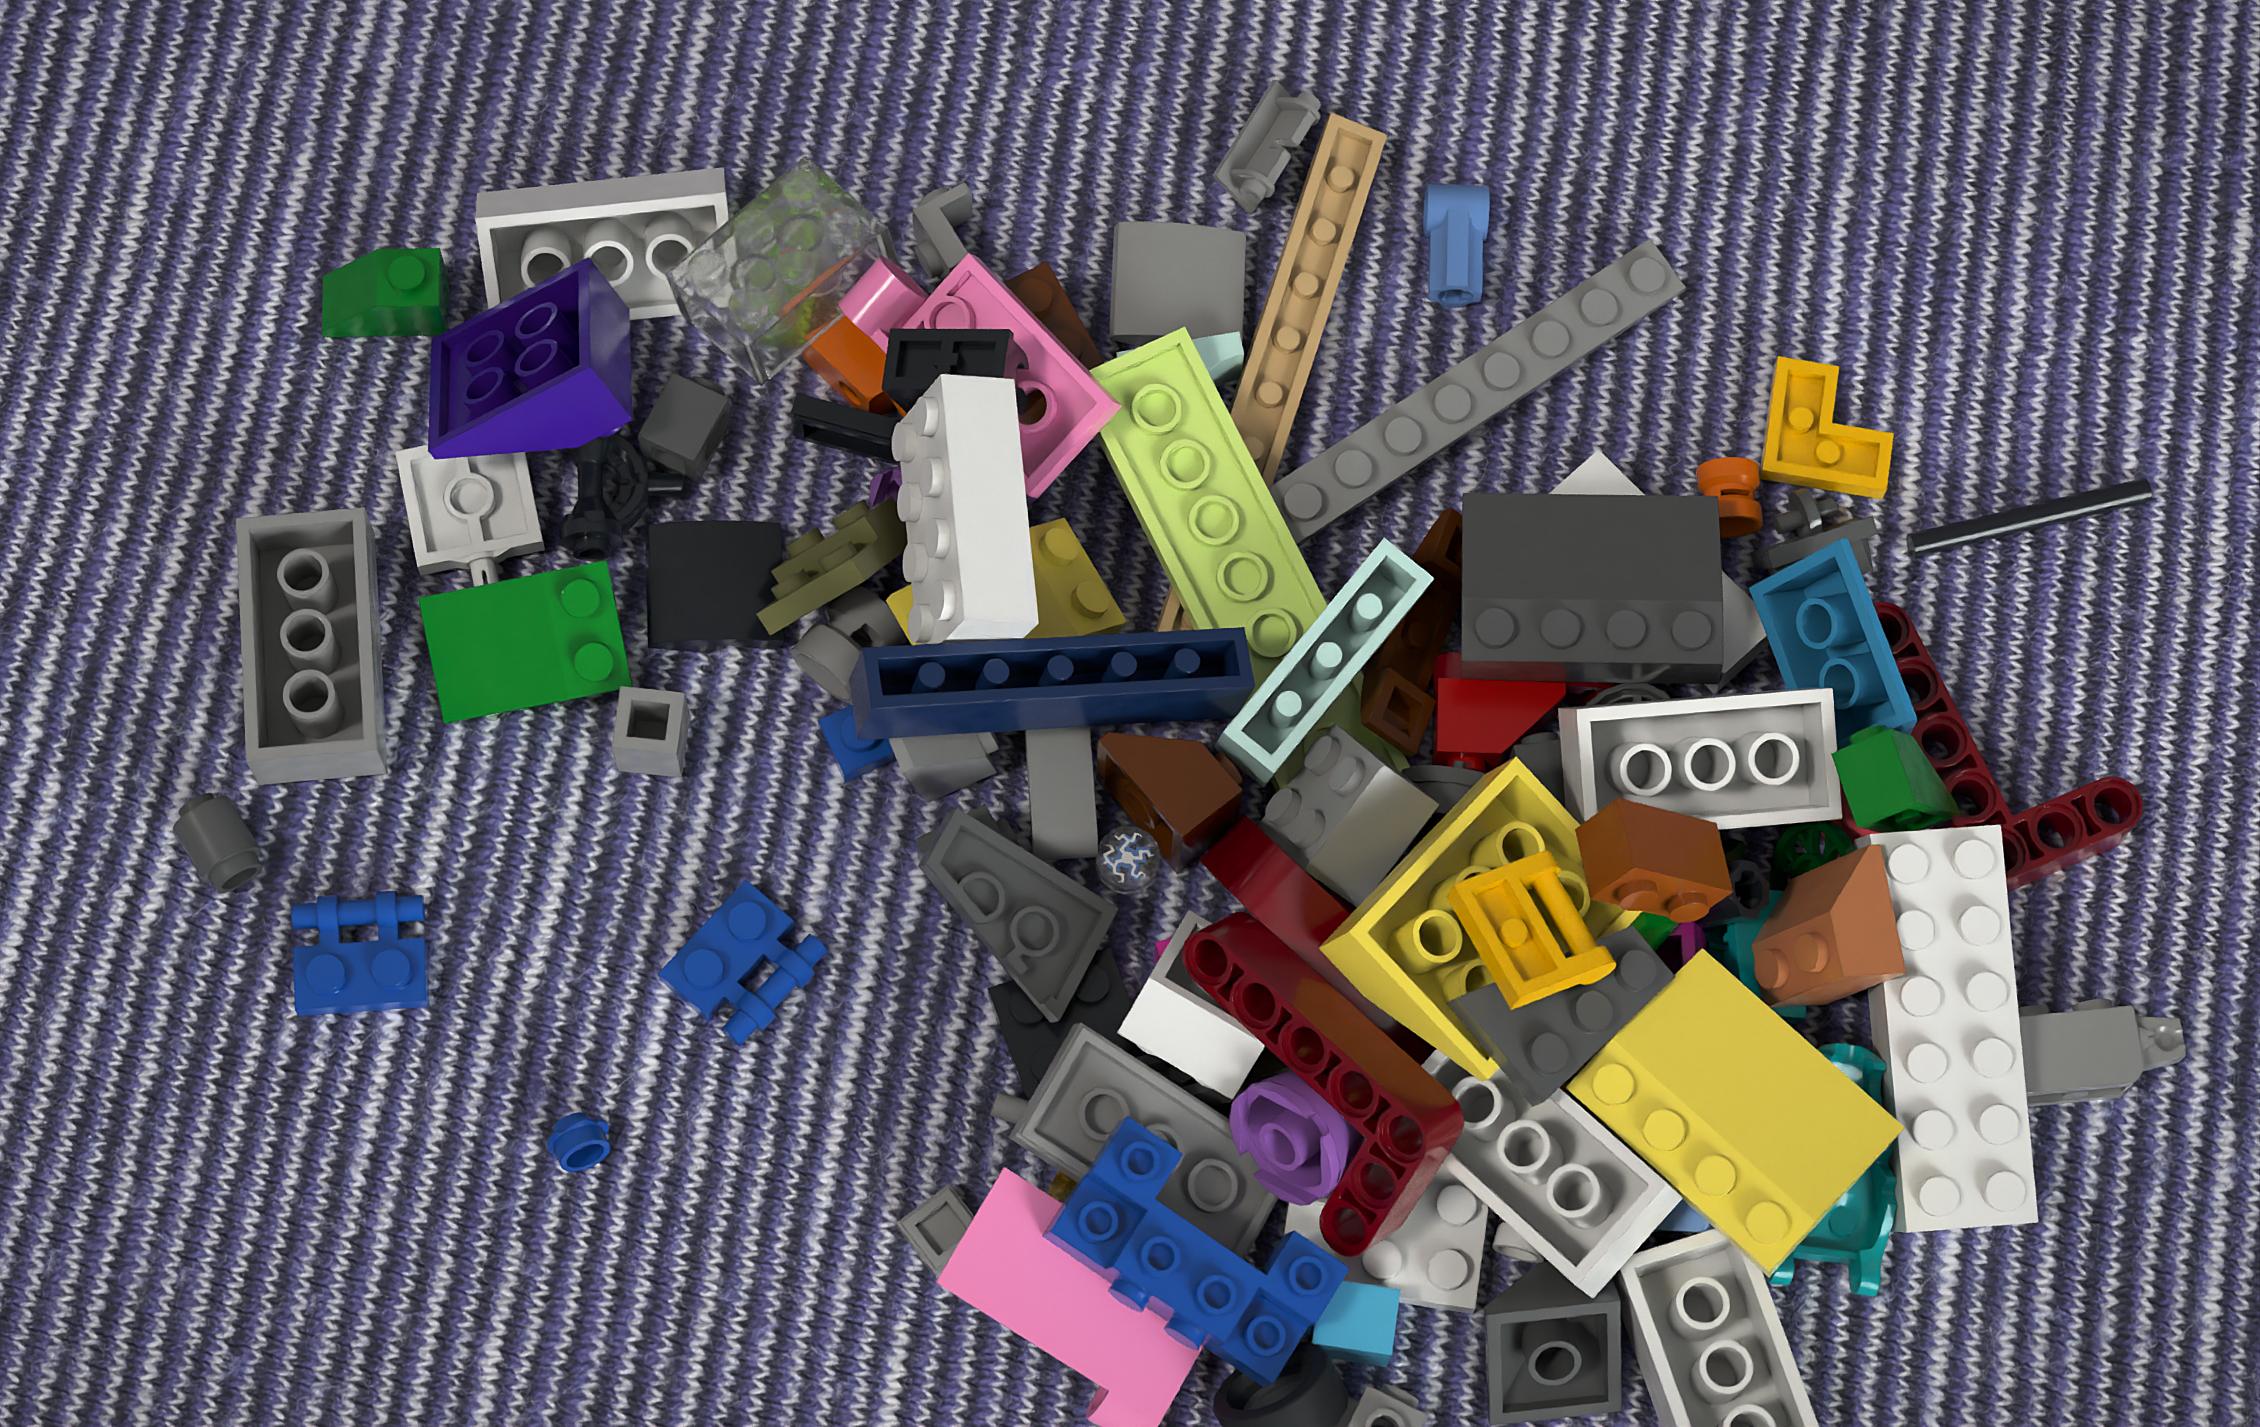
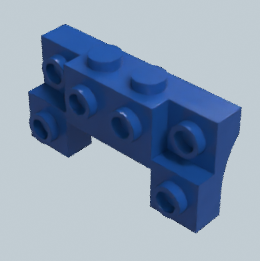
(1182, 1272)

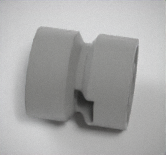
(828, 650)

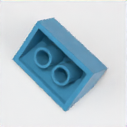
(1832, 638)

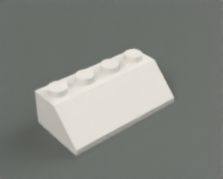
(624, 225)

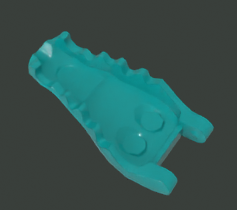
(1862, 1219)

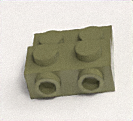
(834, 562)

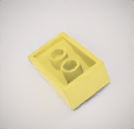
(1067, 589)

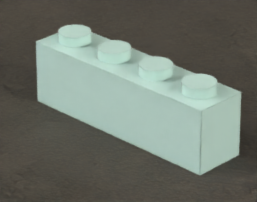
(1323, 662)

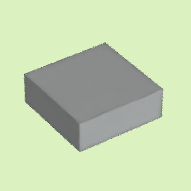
(936, 1228)

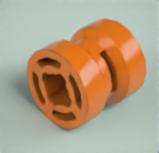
(1734, 483)

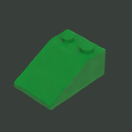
(525, 642)

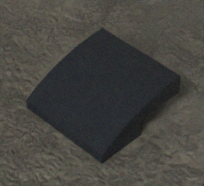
(710, 584)

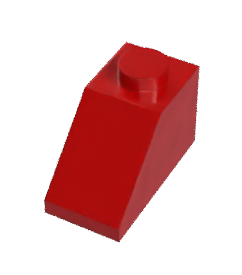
(1486, 718)

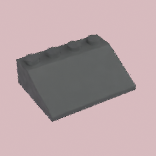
(1591, 588)

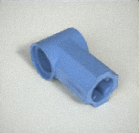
(1456, 227)

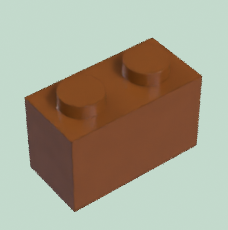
(1653, 861)

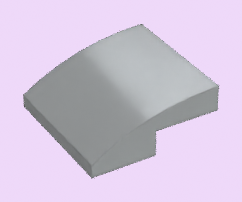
(1175, 279)

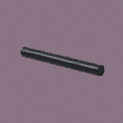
(2029, 517)

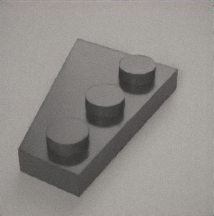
(1019, 907)

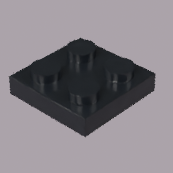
(1034, 1041)

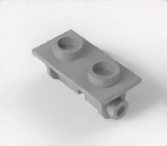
(1266, 145)

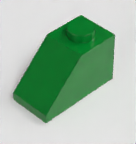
(387, 295)
(1891, 782)

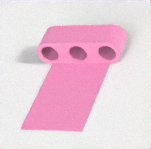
(1065, 1307)

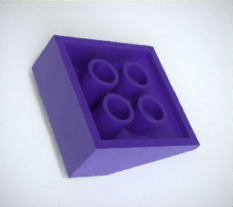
(534, 370)

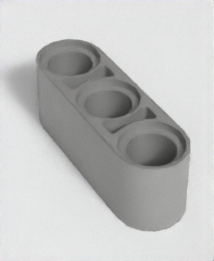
(1061, 793)

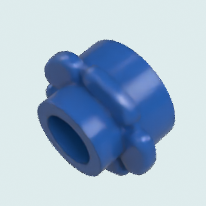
(579, 1141)

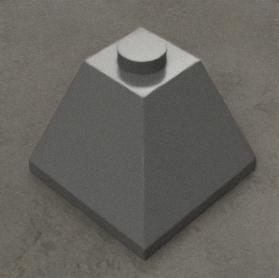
(1552, 1349)

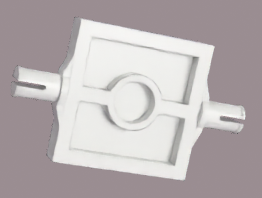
(469, 511)

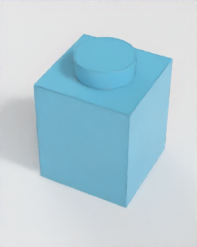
(1358, 1324)

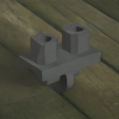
(1806, 519)

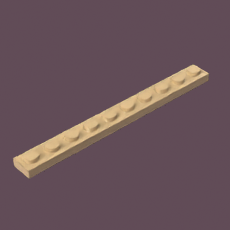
(1298, 302)

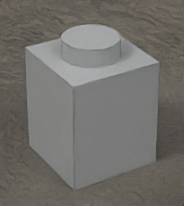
(651, 731)

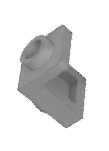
(933, 226)

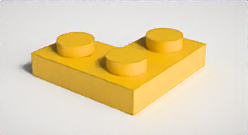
(1808, 448)

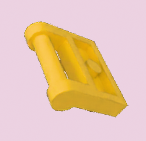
(1515, 936)

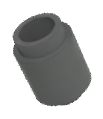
(218, 842)

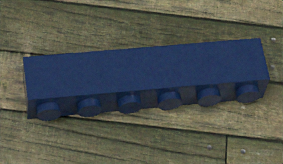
(1050, 683)

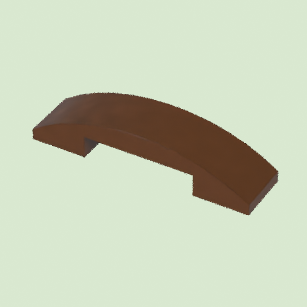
(1401, 668)

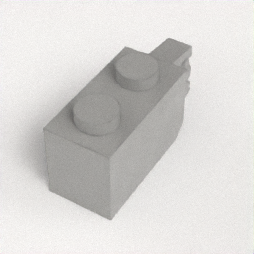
(2092, 1050)

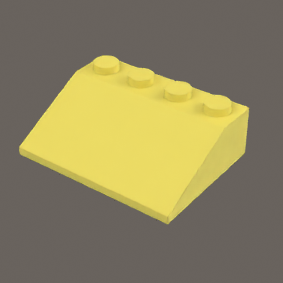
(1407, 941)
(1734, 1111)

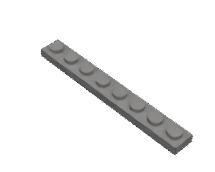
(1474, 391)

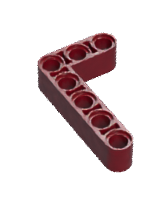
(1969, 776)
(1297, 913)
(1346, 1061)

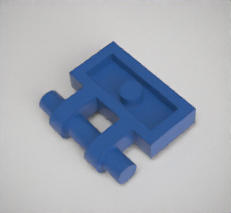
(729, 950)
(360, 974)

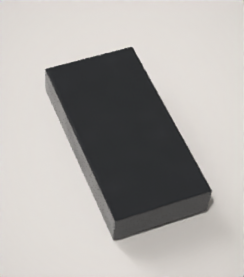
(843, 428)

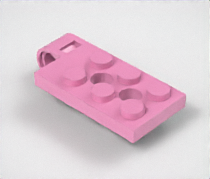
(979, 300)

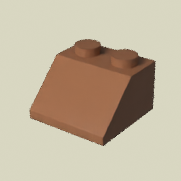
(1829, 934)

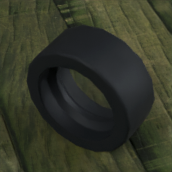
(1302, 1396)

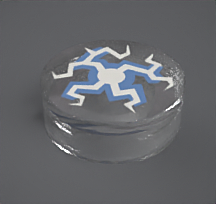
(1128, 860)

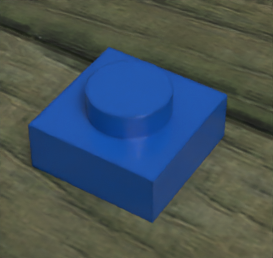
(853, 755)

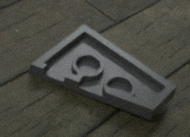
(1559, 1033)

